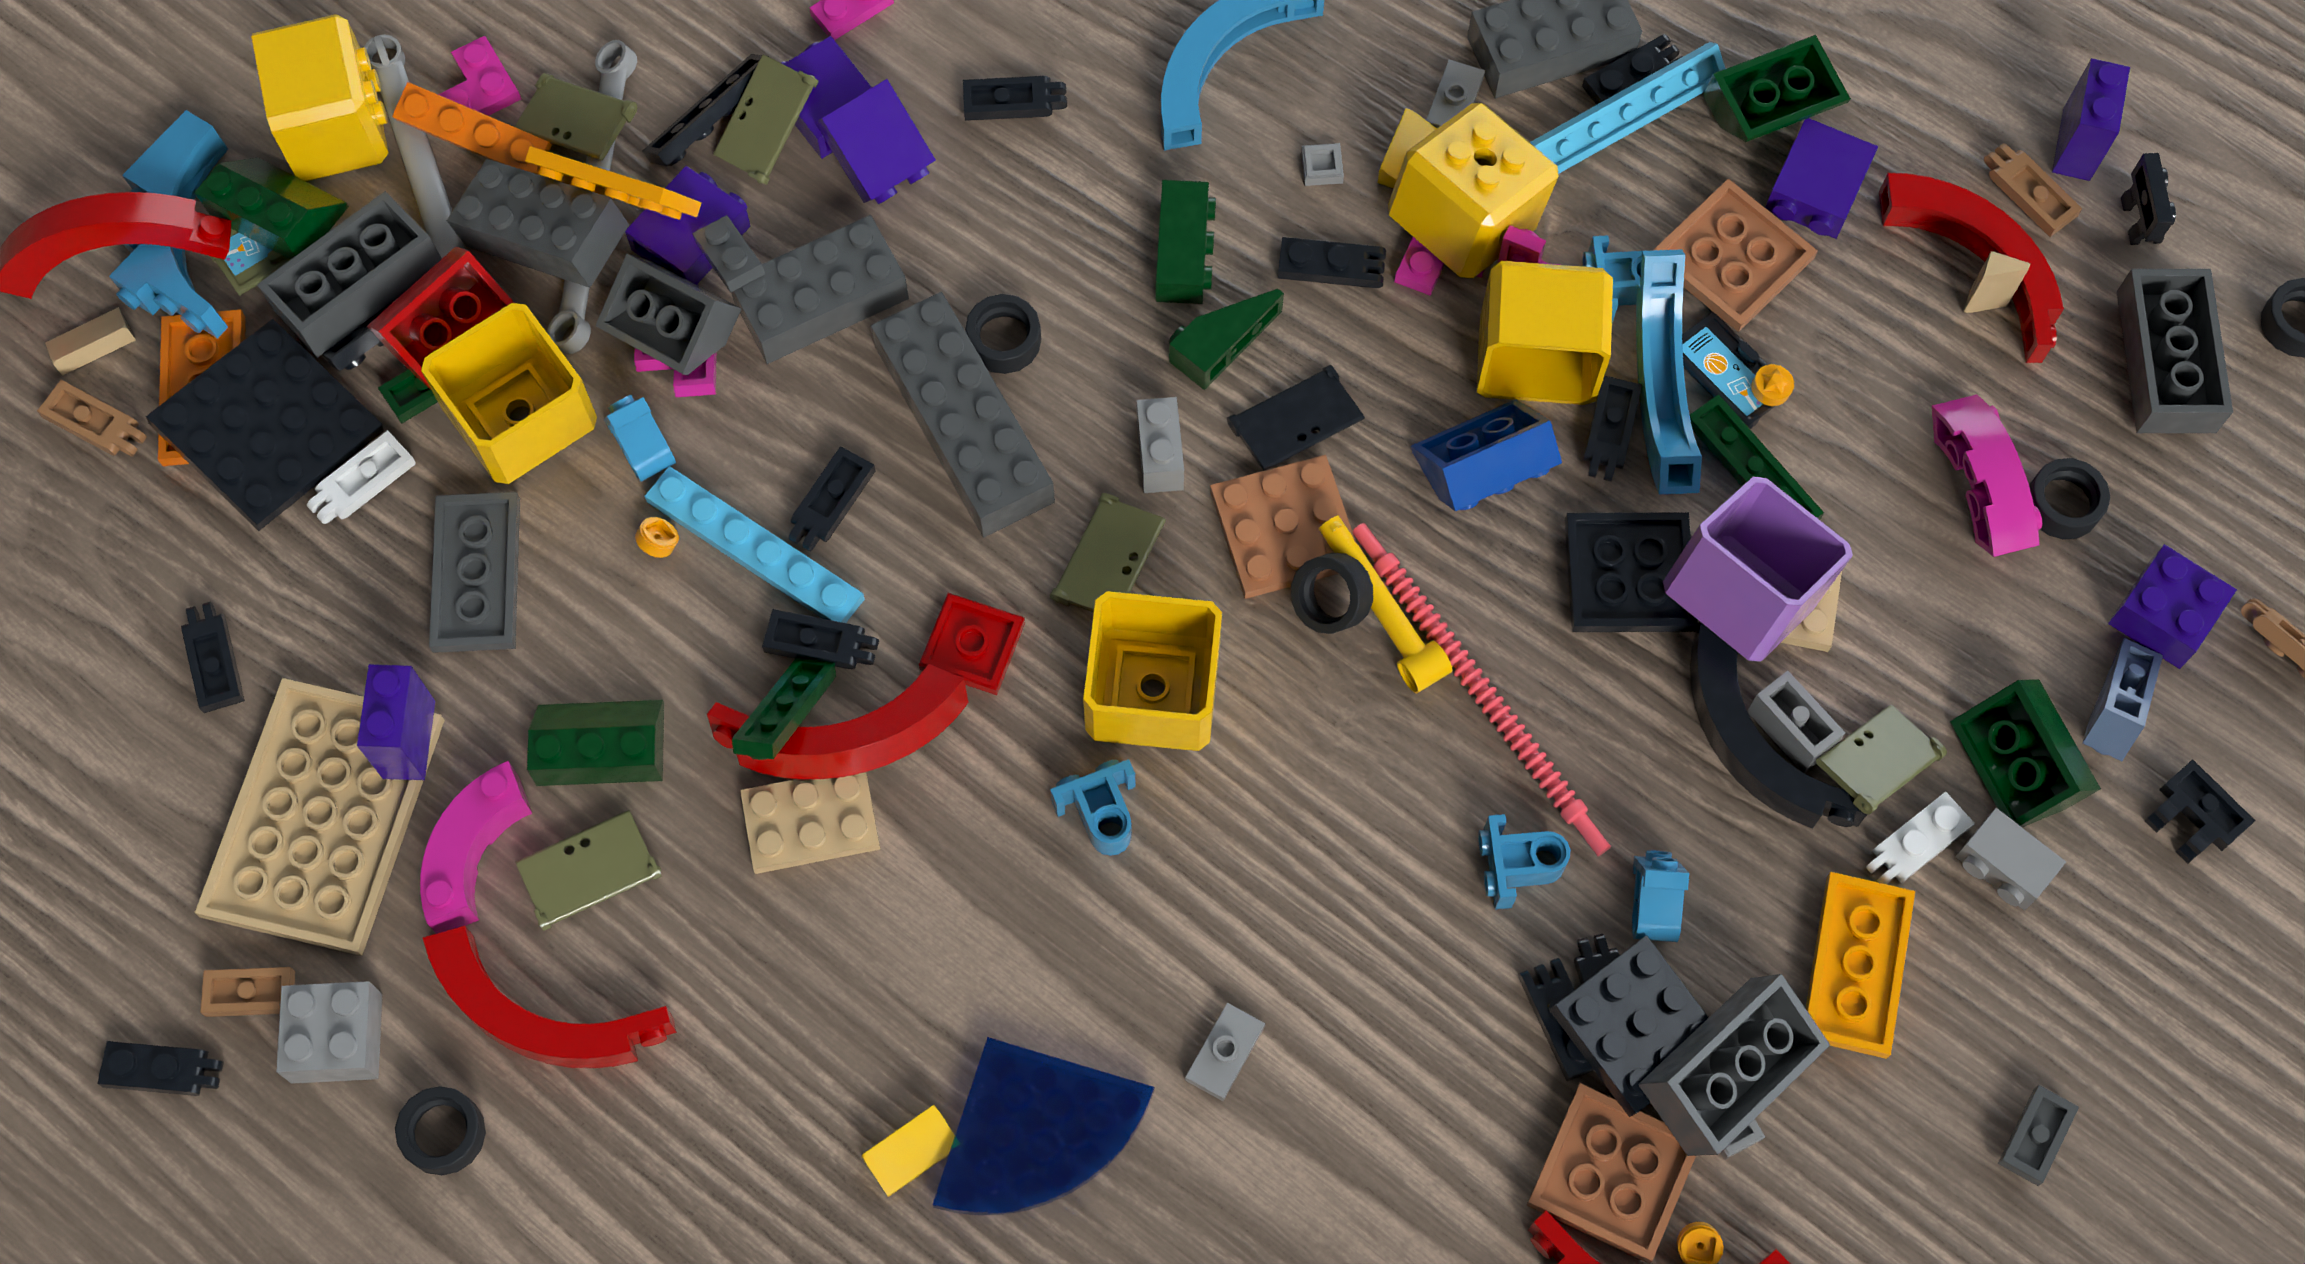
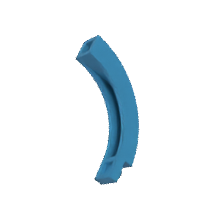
(1203, 46)
(1660, 369)

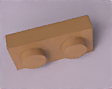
(244, 991)

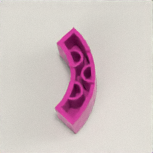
(1999, 492)
(458, 841)

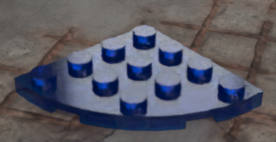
(1035, 1131)

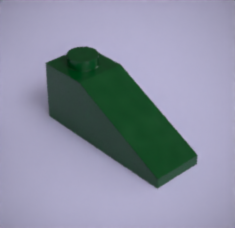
(1221, 336)

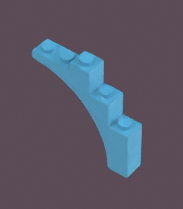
(156, 273)

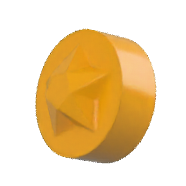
(1772, 385)
(656, 537)
(1700, 1244)

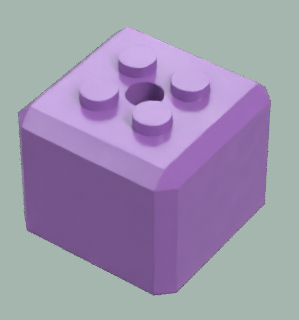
(1756, 568)

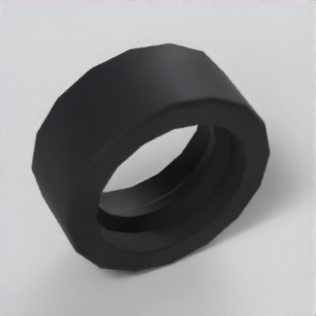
(1005, 306)
(2273, 323)
(2083, 476)
(1305, 602)
(415, 1109)

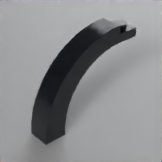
(1744, 749)

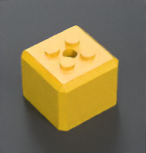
(321, 97)
(1468, 187)
(1545, 333)
(506, 366)
(1147, 640)

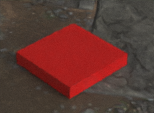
(973, 642)

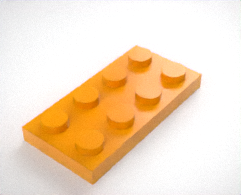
(612, 184)
(1859, 963)

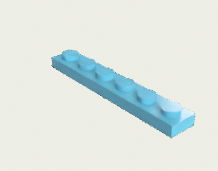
(1631, 108)
(754, 547)

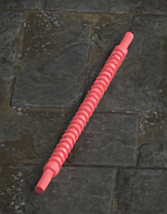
(1572, 810)

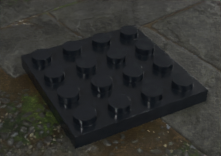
(265, 424)

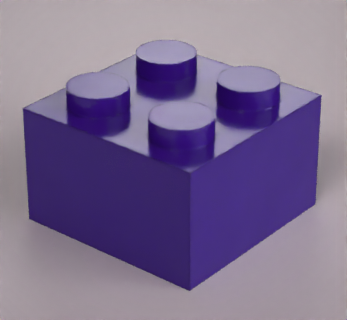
(2172, 606)

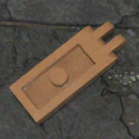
(2031, 189)
(91, 419)
(2279, 633)

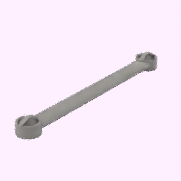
(414, 148)
(574, 295)

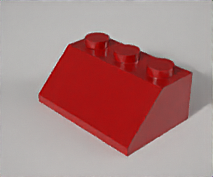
(438, 309)

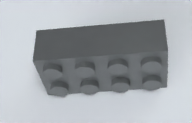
(1549, 40)
(538, 222)
(350, 274)
(821, 289)
(2174, 351)
(1734, 1065)

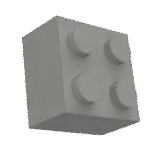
(329, 1032)

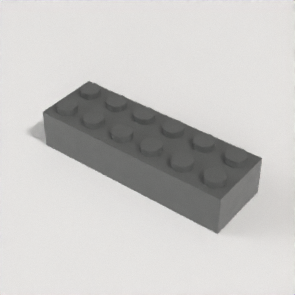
(963, 414)

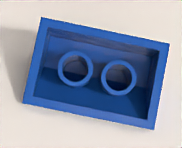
(1488, 454)

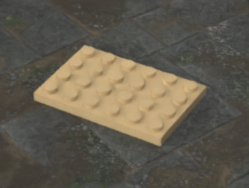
(311, 827)

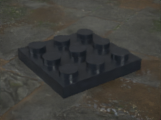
(1620, 571)
(1629, 1020)

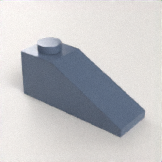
(2123, 700)

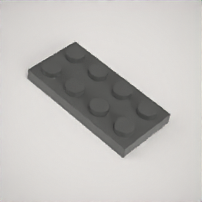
(475, 572)

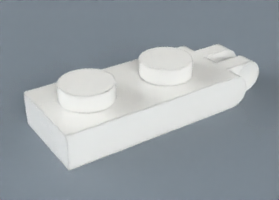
(360, 478)
(1920, 839)

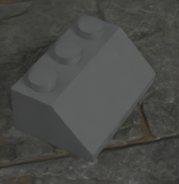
(666, 315)

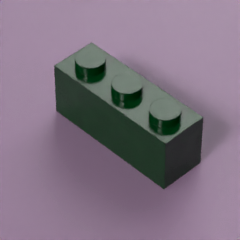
(1184, 242)

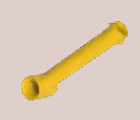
(1421, 663)

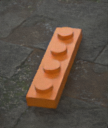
(467, 128)

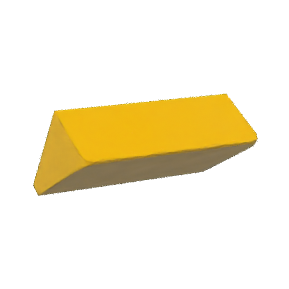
(1409, 132)
(910, 1150)

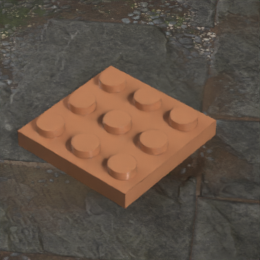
(1737, 254)
(1275, 522)
(1612, 1174)

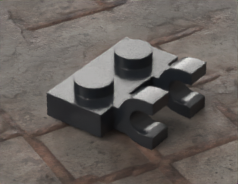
(2152, 198)
(2206, 806)

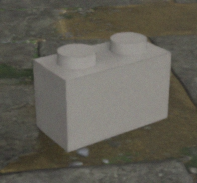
(1160, 445)
(1795, 721)
(2010, 860)

